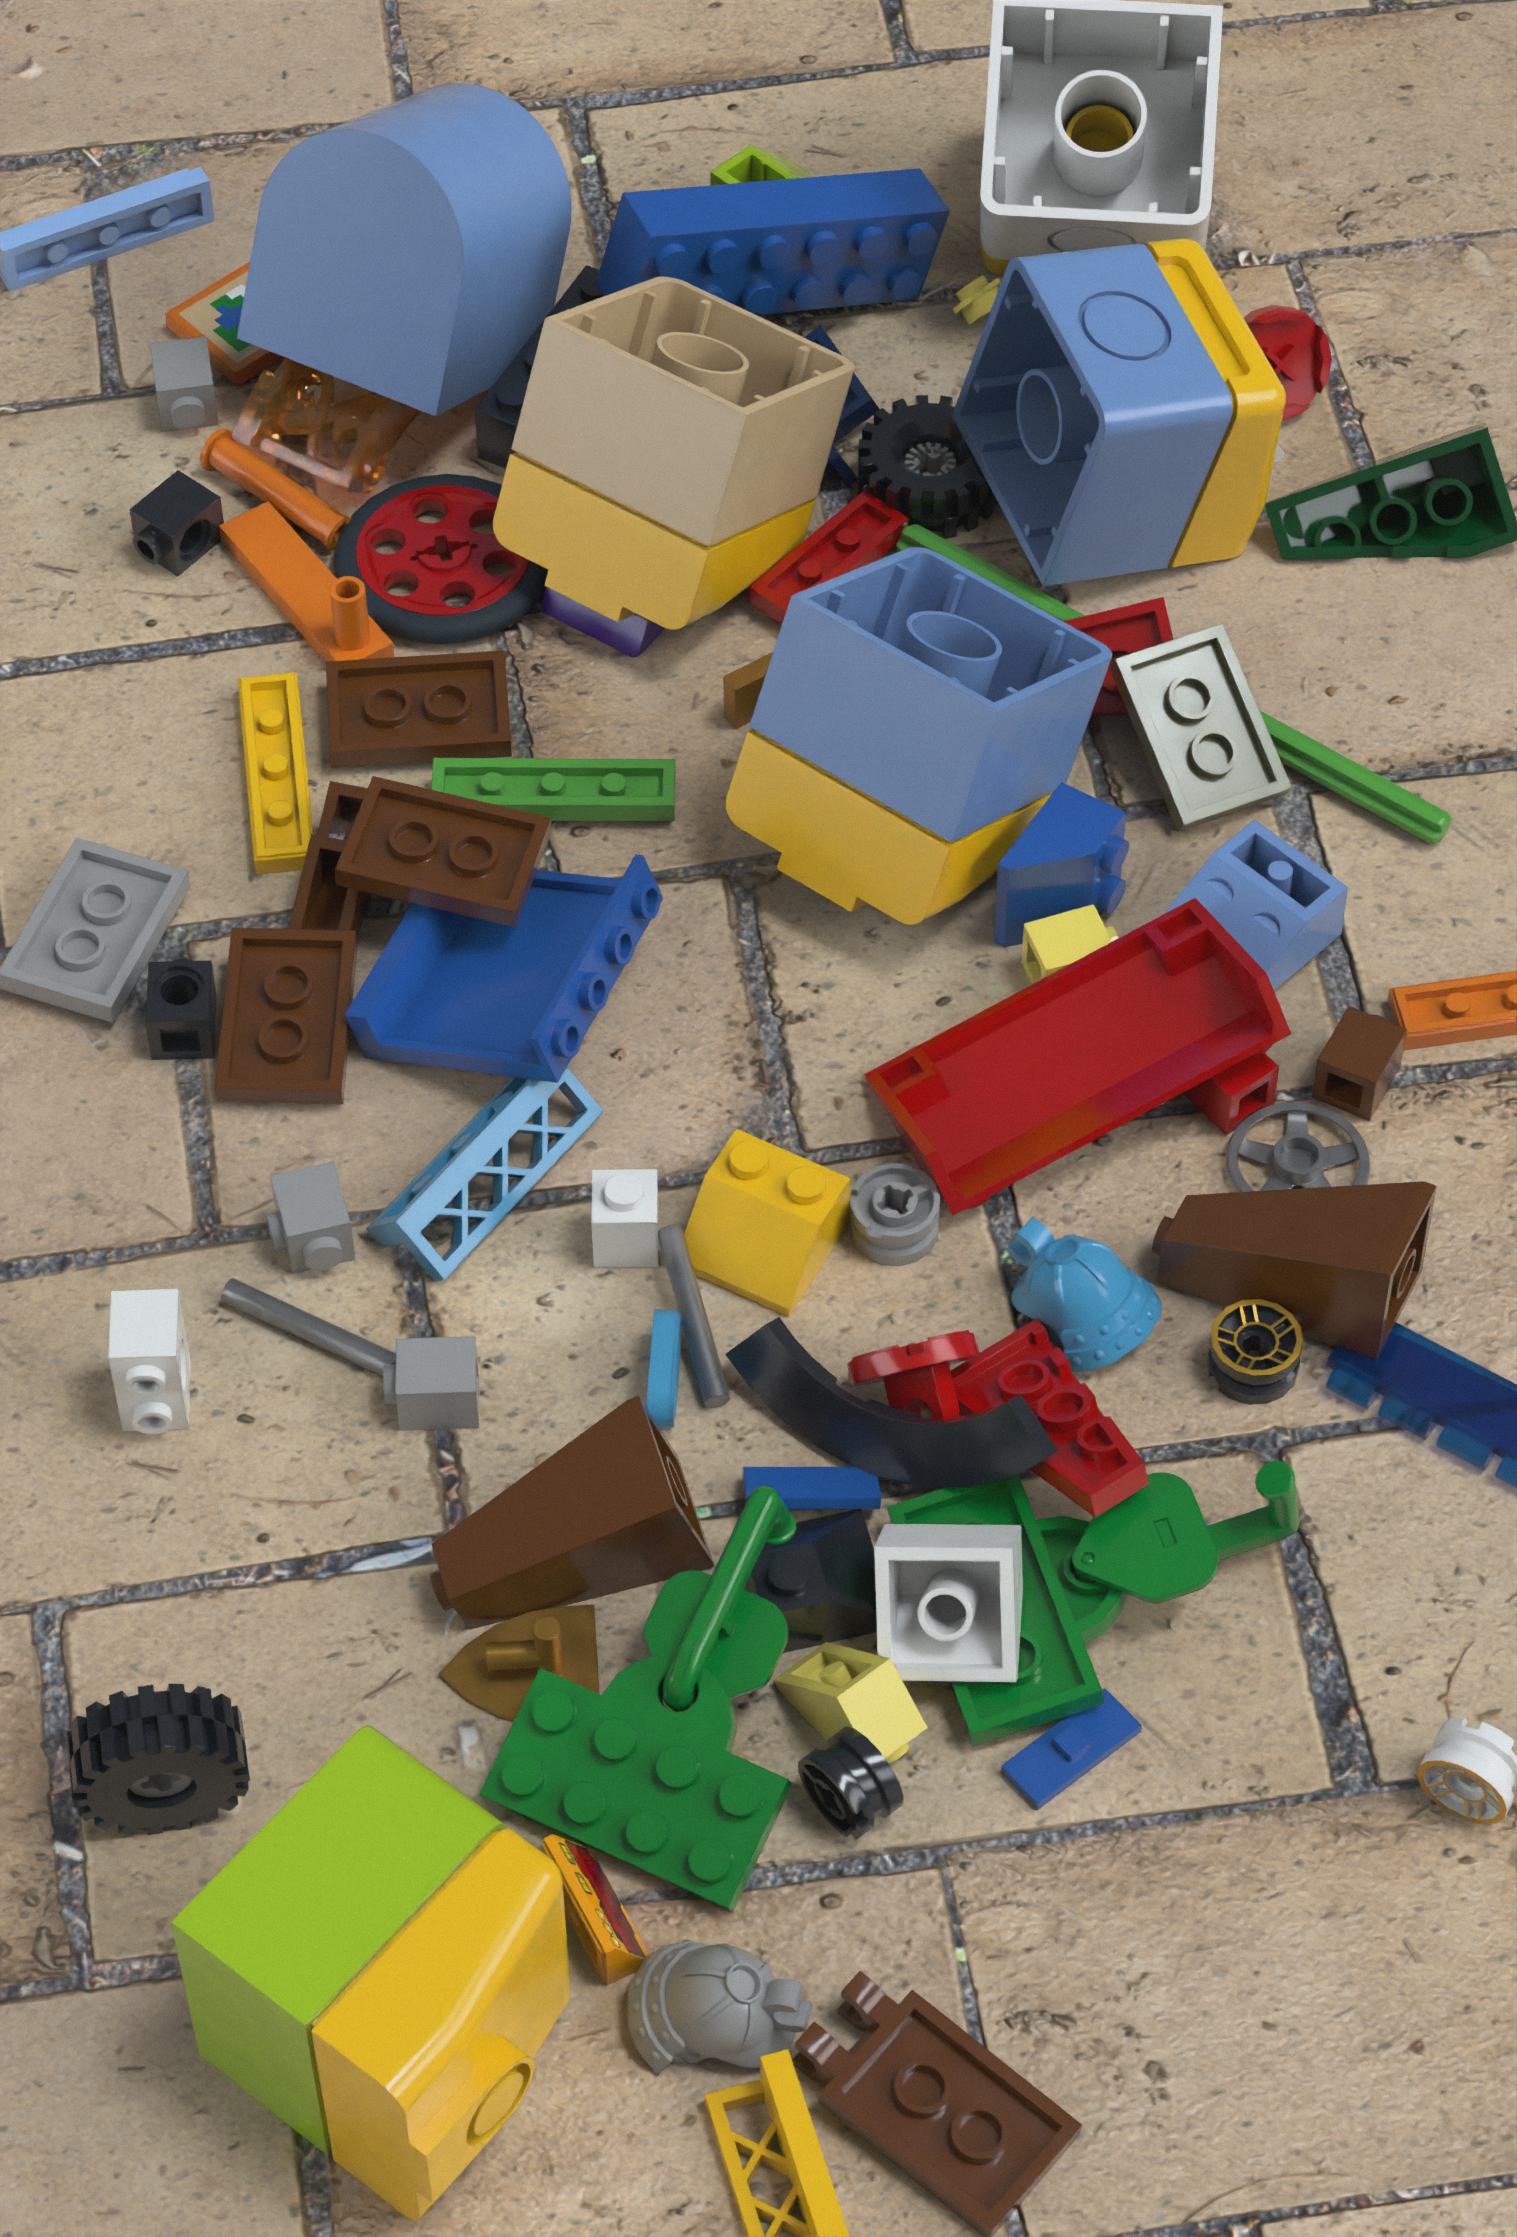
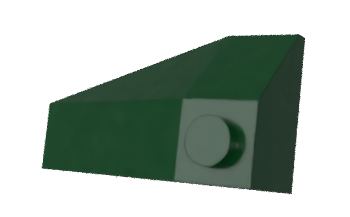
(1415, 503)

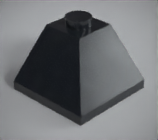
(821, 1580)

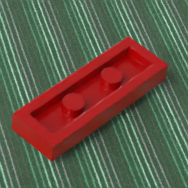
(844, 543)

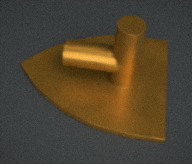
(504, 1660)

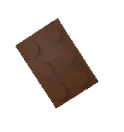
(417, 709)
(443, 851)
(286, 1016)

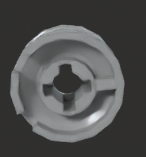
(879, 1228)

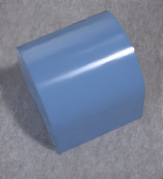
(412, 246)

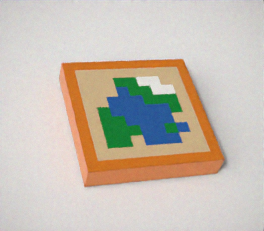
(217, 315)

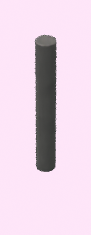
(694, 1316)
(307, 1326)

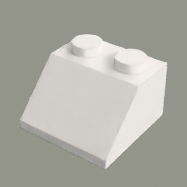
(950, 1601)

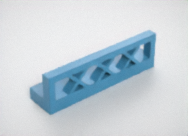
(465, 1157)

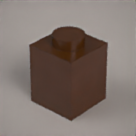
(1359, 1063)

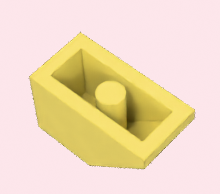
(853, 1690)

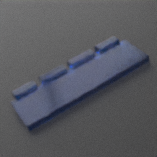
(1434, 1386)

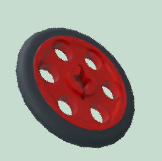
(423, 614)

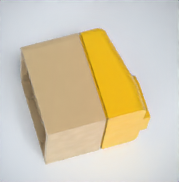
(667, 451)

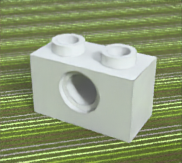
(149, 1360)

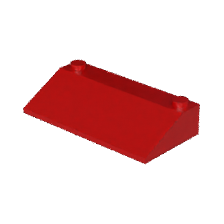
(1078, 1054)

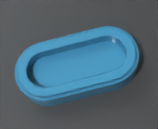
(664, 1367)

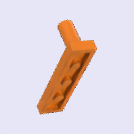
(320, 606)

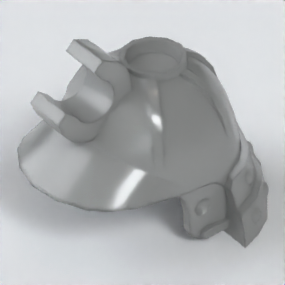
(711, 2003)

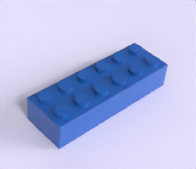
(782, 240)

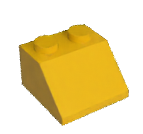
(766, 1221)

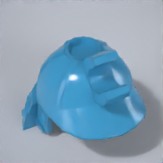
(1082, 1296)

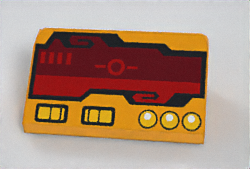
(596, 1911)

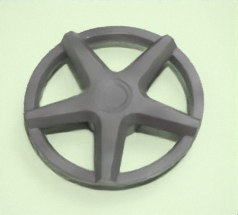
(1297, 1155)

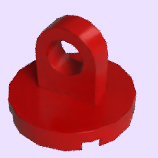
(1295, 351)
(917, 1372)

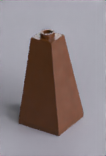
(1323, 1253)
(576, 1527)

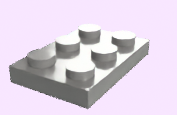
(94, 930)

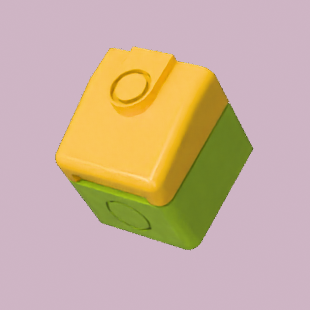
(380, 1969)

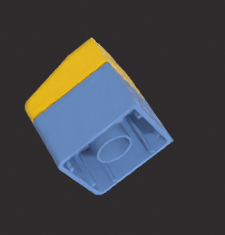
(1121, 411)
(910, 732)

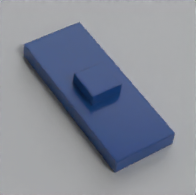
(817, 1486)
(1070, 1750)

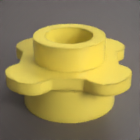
(977, 298)

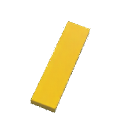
(275, 771)

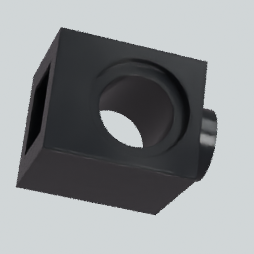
(176, 523)
(181, 1010)

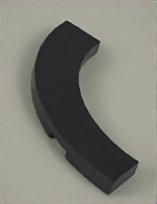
(881, 1438)

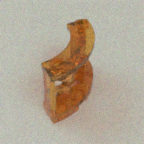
(284, 408)

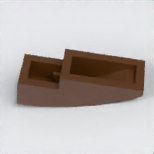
(319, 900)

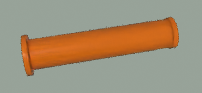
(271, 485)

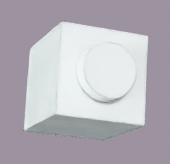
(625, 1218)

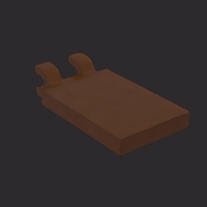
(937, 2104)

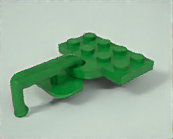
(1142, 1547)
(657, 1780)

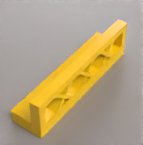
(800, 2151)

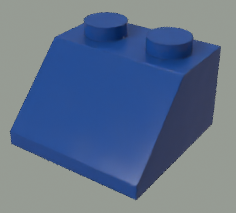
(1061, 863)

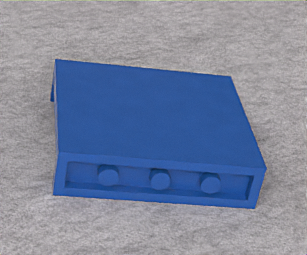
(499, 994)

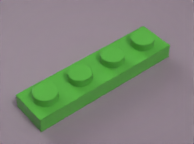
(565, 786)

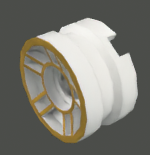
(1471, 1771)

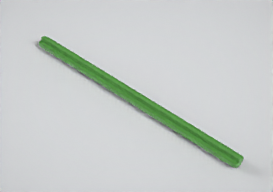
(1292, 746)

